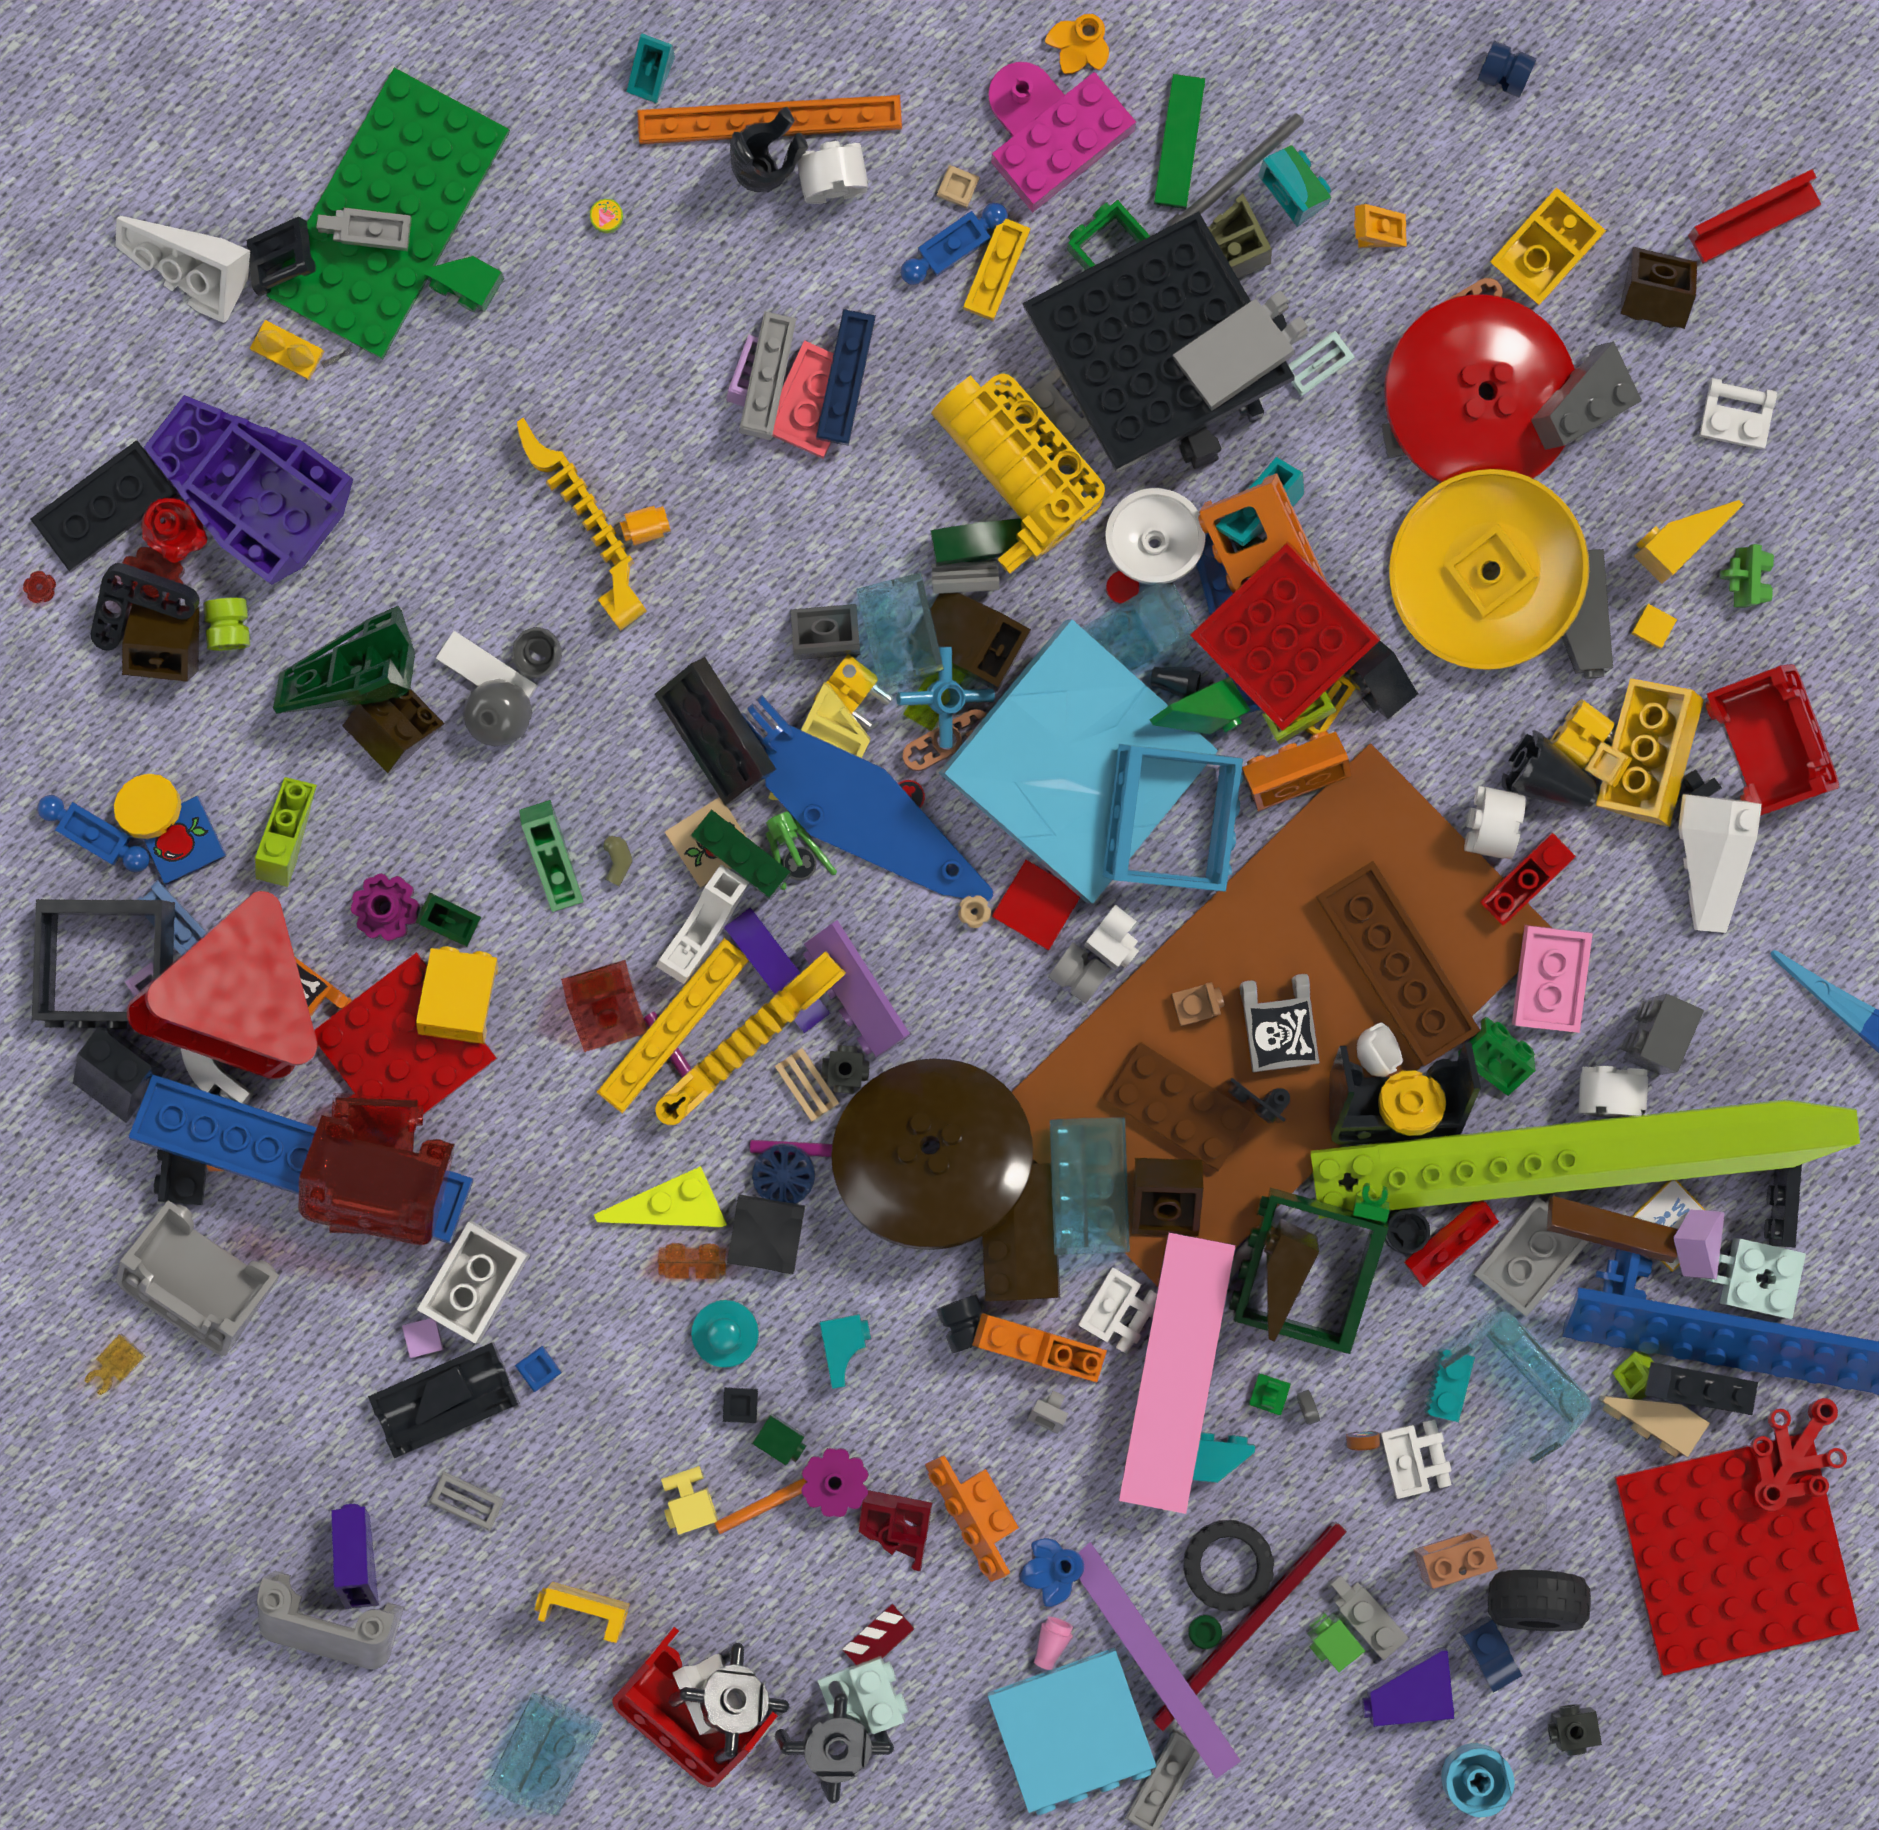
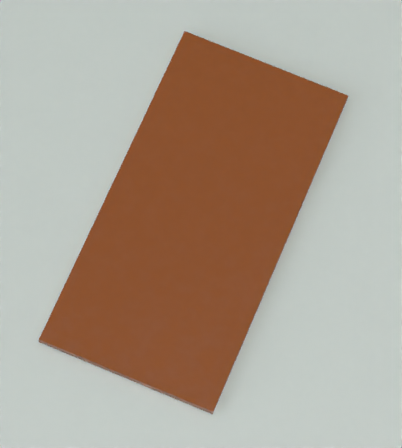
(1268, 933)

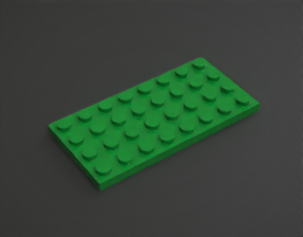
(409, 158)

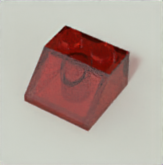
(604, 1005)

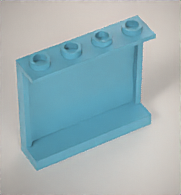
(1072, 1731)

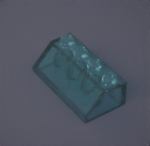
(1089, 1186)

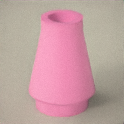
(1053, 1640)

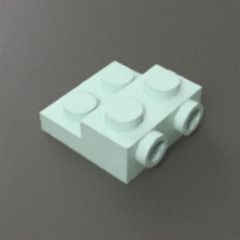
(869, 1694)

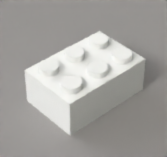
(473, 1282)

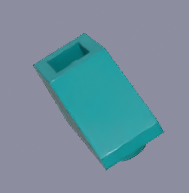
(1219, 1458)

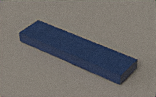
(846, 377)

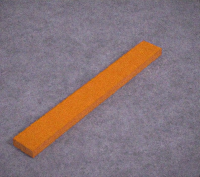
(810, 118)

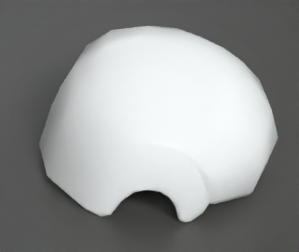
(1379, 1050)

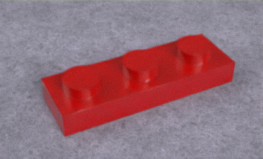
(1451, 1242)

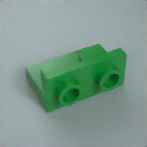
(1501, 1057)

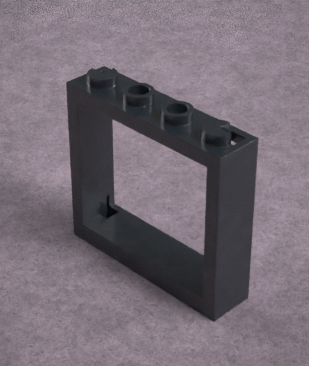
(46, 953)

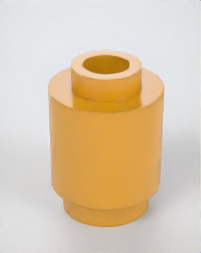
(645, 525)

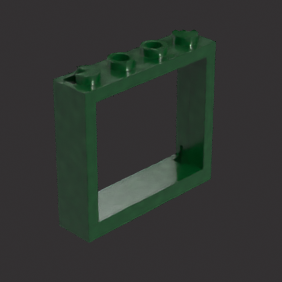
(1336, 1341)

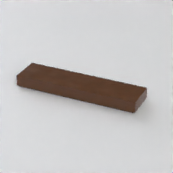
(1611, 1229)

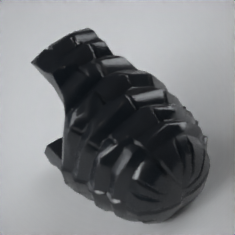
(751, 157)

